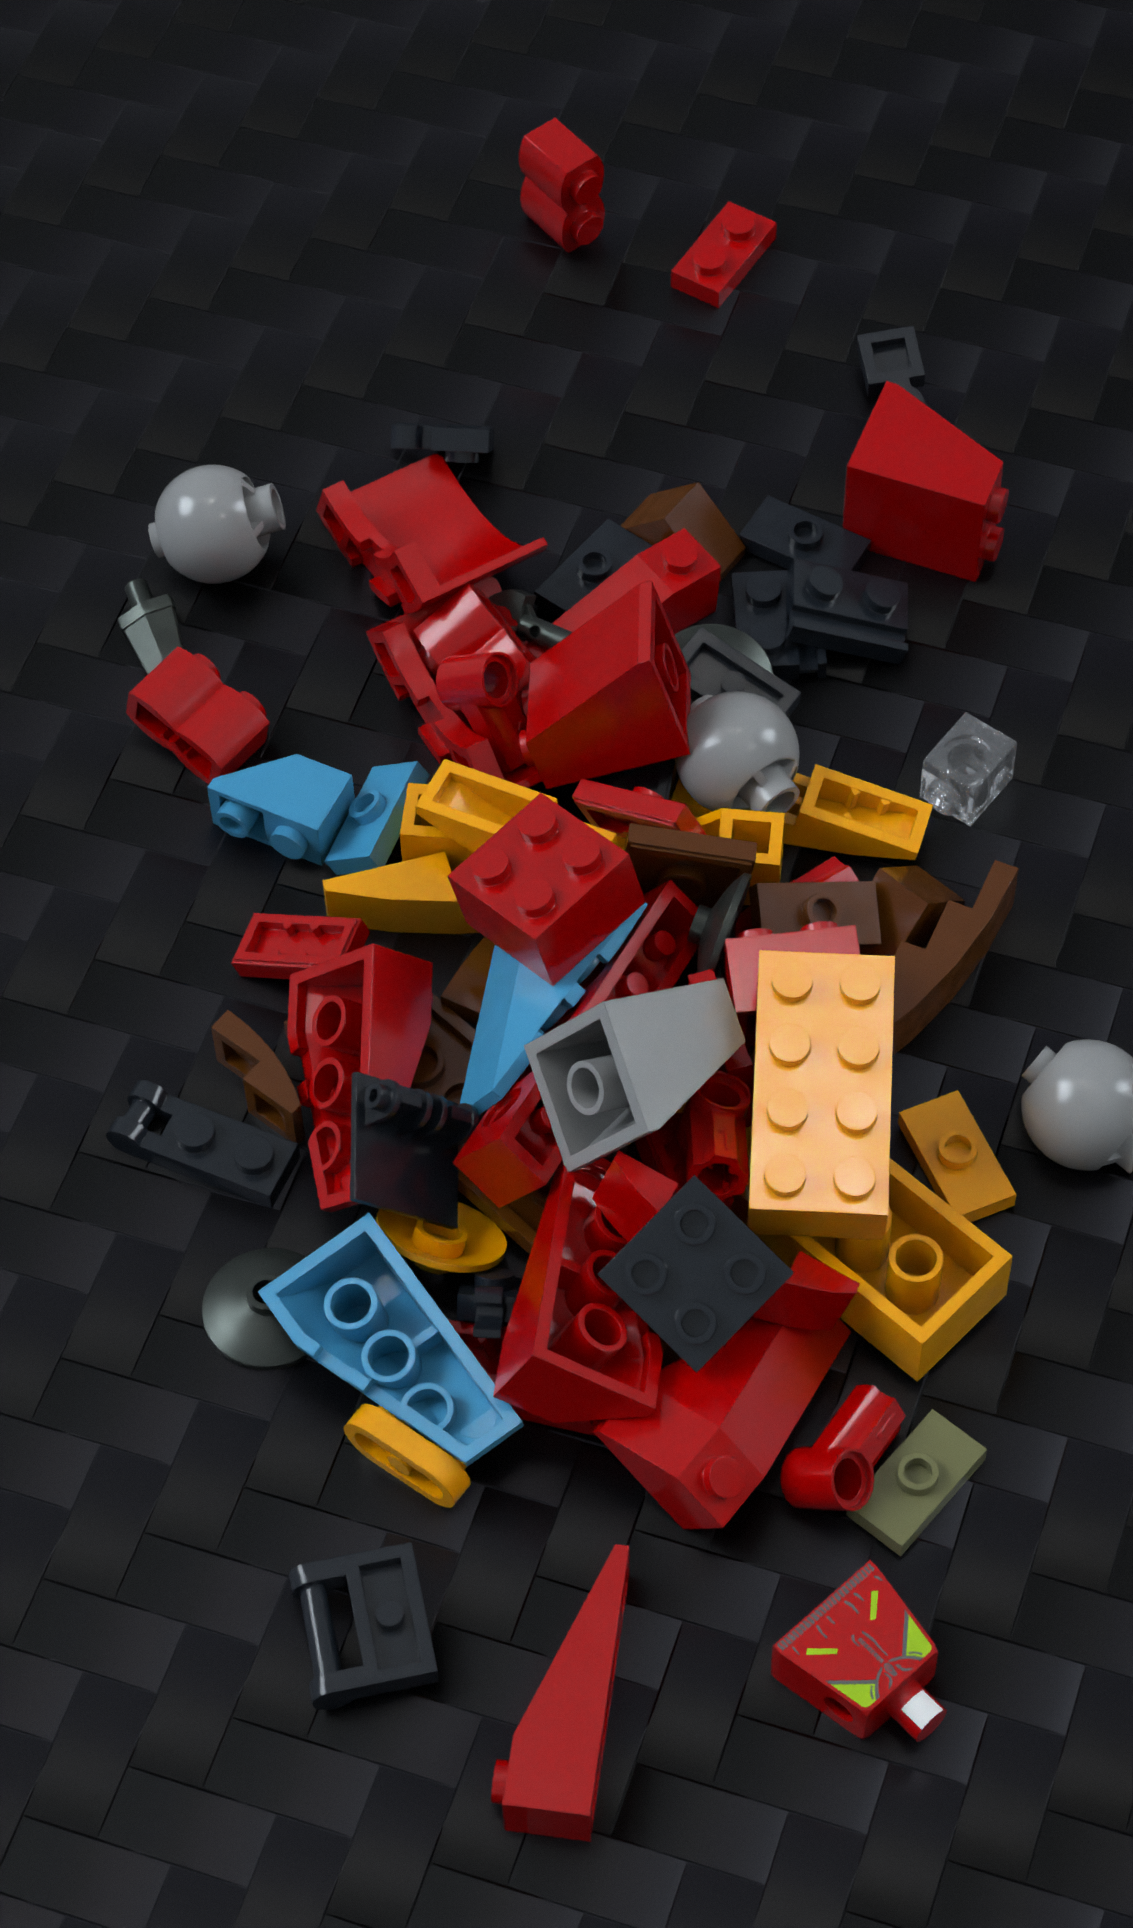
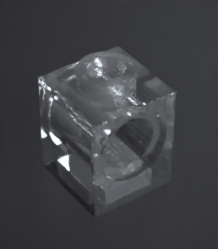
(969, 749)

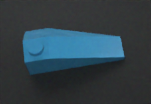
(519, 1010)
(382, 1333)

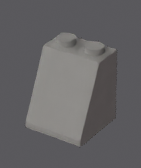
(630, 1065)

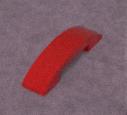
(807, 1300)

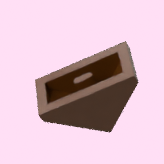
(691, 509)
(908, 907)

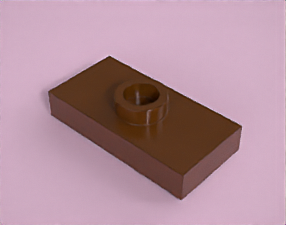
(796, 904)

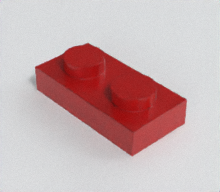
(723, 254)

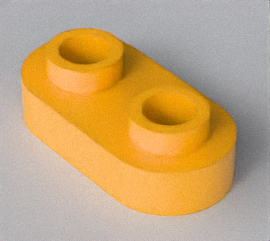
(407, 1455)

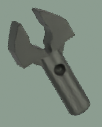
(529, 626)

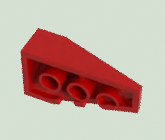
(346, 1017)
(571, 1339)
(726, 1422)

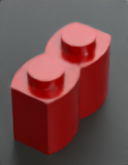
(562, 185)
(471, 626)
(197, 715)

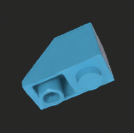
(284, 804)

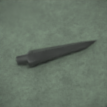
(150, 624)

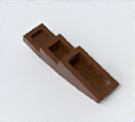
(932, 976)

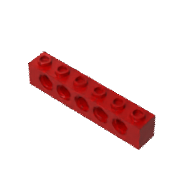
(514, 1141)

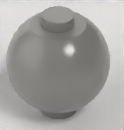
(215, 523)
(740, 754)
(1081, 1105)

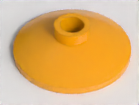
(438, 1250)

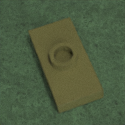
(918, 1481)

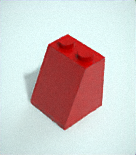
(924, 489)
(608, 695)

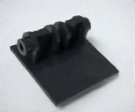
(407, 1149)
(695, 1273)

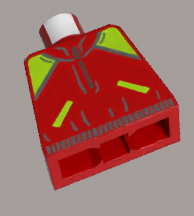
(862, 1659)

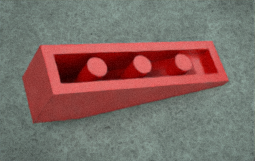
(682, 576)
(561, 1739)

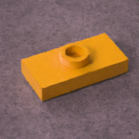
(956, 1157)

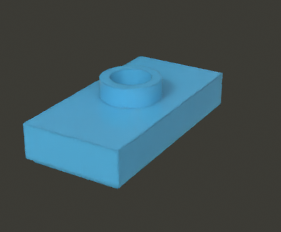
(374, 819)

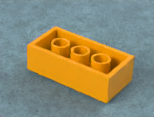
(822, 1095)
(919, 1283)

